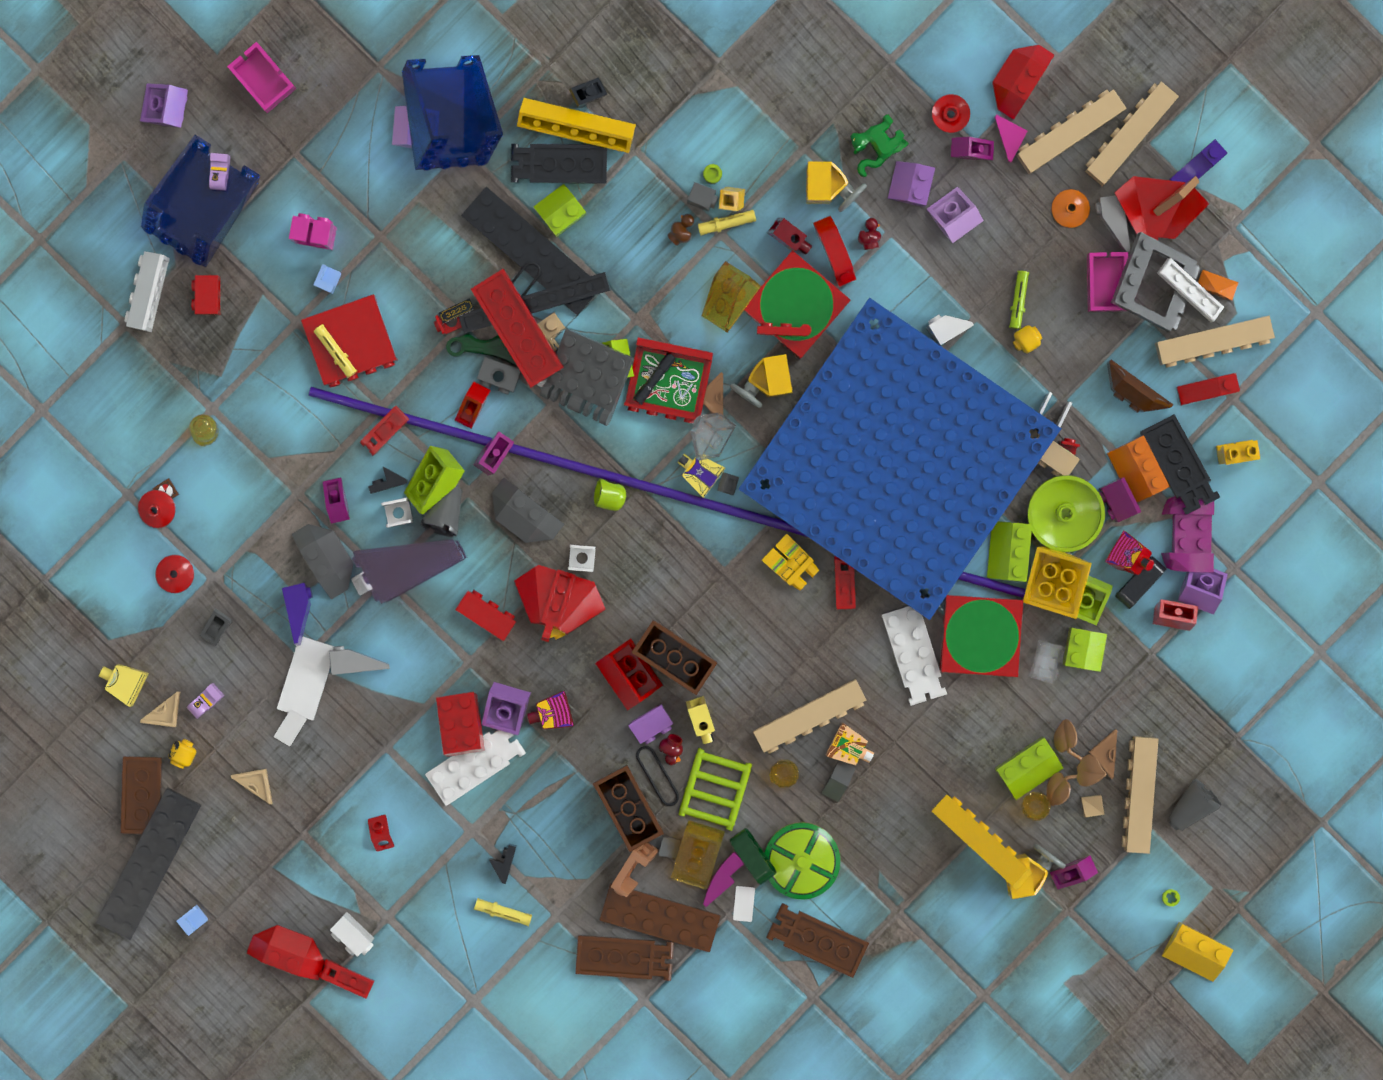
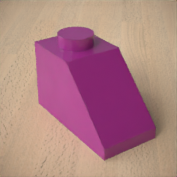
(972, 148)
(493, 453)
(335, 500)
(1074, 872)

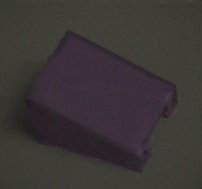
(403, 567)

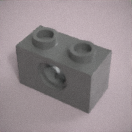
(702, 197)
(490, 367)

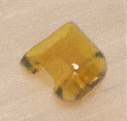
(203, 429)

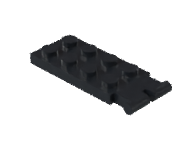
(560, 163)
(1180, 463)

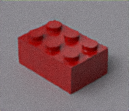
(460, 724)

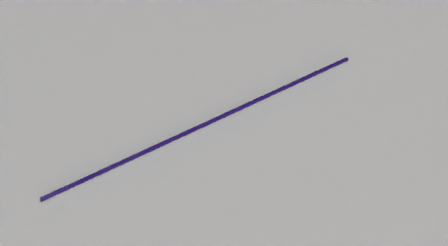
(617, 478)

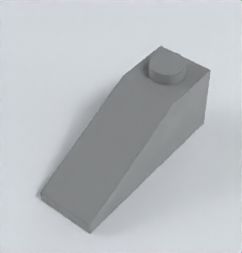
(1114, 220)
(350, 661)

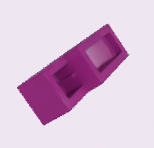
(722, 878)

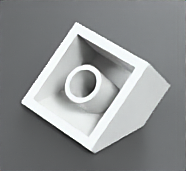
(946, 328)

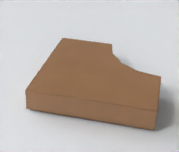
(1177, 196)

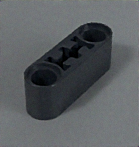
(1140, 584)

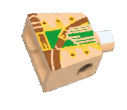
(849, 746)

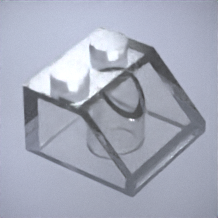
(711, 435)
(1046, 661)

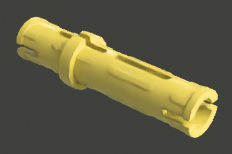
(726, 222)
(339, 357)
(503, 912)

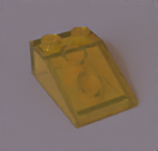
(728, 296)
(697, 854)

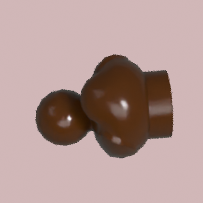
(679, 232)

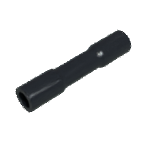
(661, 369)

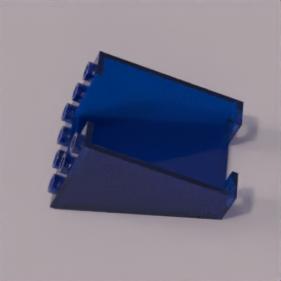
(450, 114)
(188, 212)

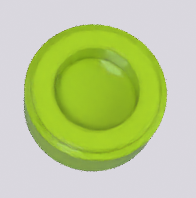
(712, 173)

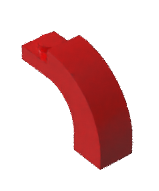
(835, 250)

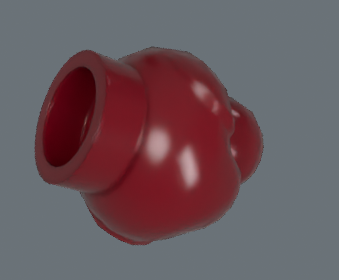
(872, 237)
(672, 748)

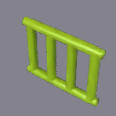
(690, 791)

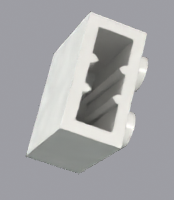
(352, 935)

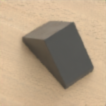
(838, 780)

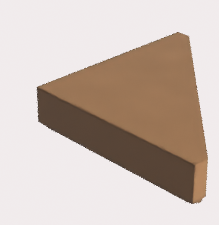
(714, 395)
(1106, 753)

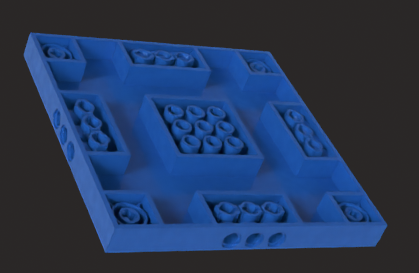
(899, 458)

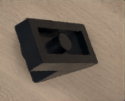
(588, 92)
(393, 480)
(502, 868)

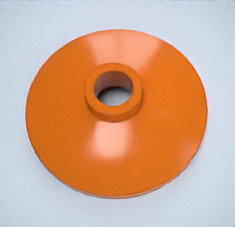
(1070, 218)

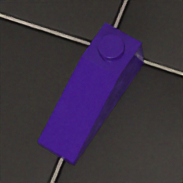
(297, 605)

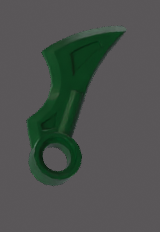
(490, 347)

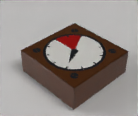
(168, 487)

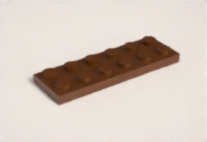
(661, 918)

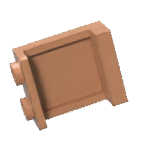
(623, 884)

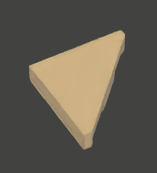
(165, 713)
(255, 782)

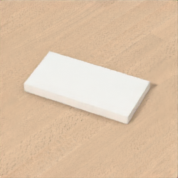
(306, 678)

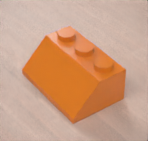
(1139, 468)

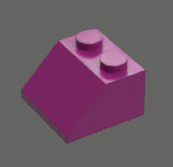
(1119, 500)

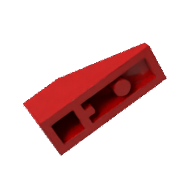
(1208, 389)

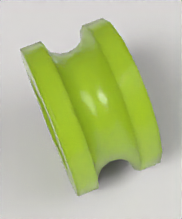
(1165, 899)

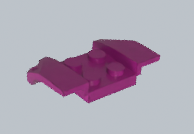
(1190, 538)

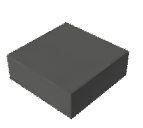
(728, 483)

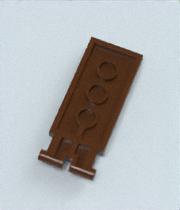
(818, 940)
(623, 957)

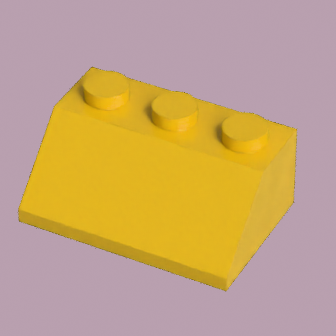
(1197, 952)

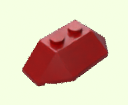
(1019, 77)
(287, 951)

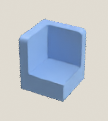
(327, 279)
(192, 920)

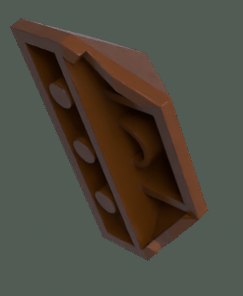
(1134, 391)

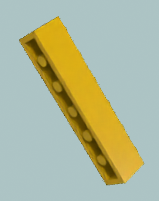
(576, 125)
(982, 842)

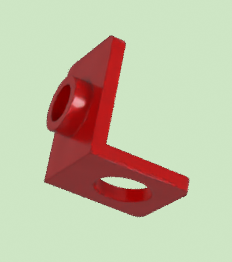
(444, 328)
(1069, 444)
(380, 832)

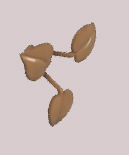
(1088, 769)

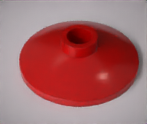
(957, 106)
(164, 505)
(184, 571)

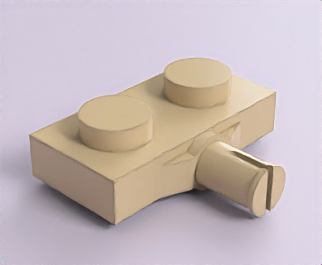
(551, 327)

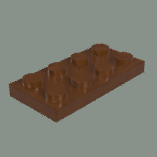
(139, 792)

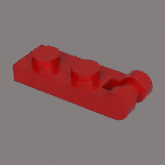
(784, 330)
(385, 430)
(844, 585)
(346, 979)

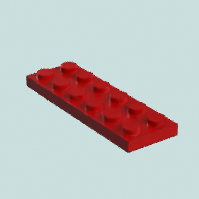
(517, 328)

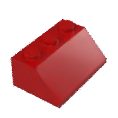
(628, 675)

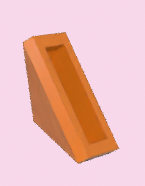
(1218, 285)

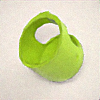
(611, 496)

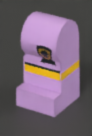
(219, 171)
(205, 701)

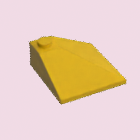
(1057, 582)

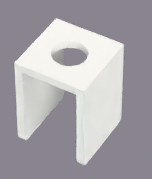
(1064, 413)
(389, 508)
(575, 565)

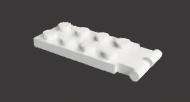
(913, 654)
(466, 771)

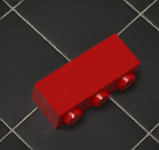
(486, 614)

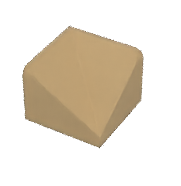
(1092, 805)

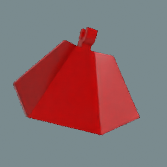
(1142, 195)
(558, 599)

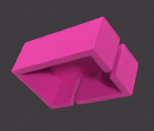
(262, 77)
(312, 232)
(1103, 279)

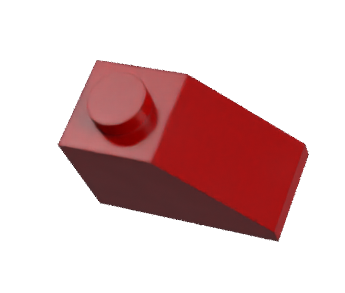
(472, 404)

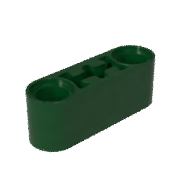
(753, 856)

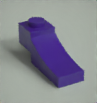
(1201, 162)

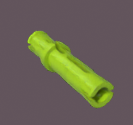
(1015, 323)

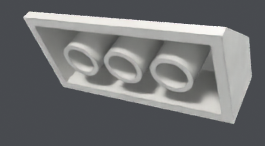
(147, 291)

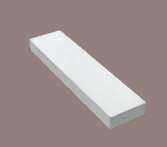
(1190, 290)

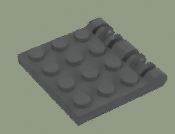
(590, 374)

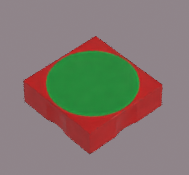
(797, 297)
(981, 636)

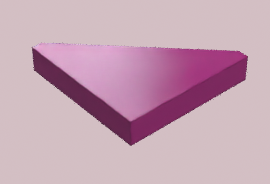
(1011, 136)

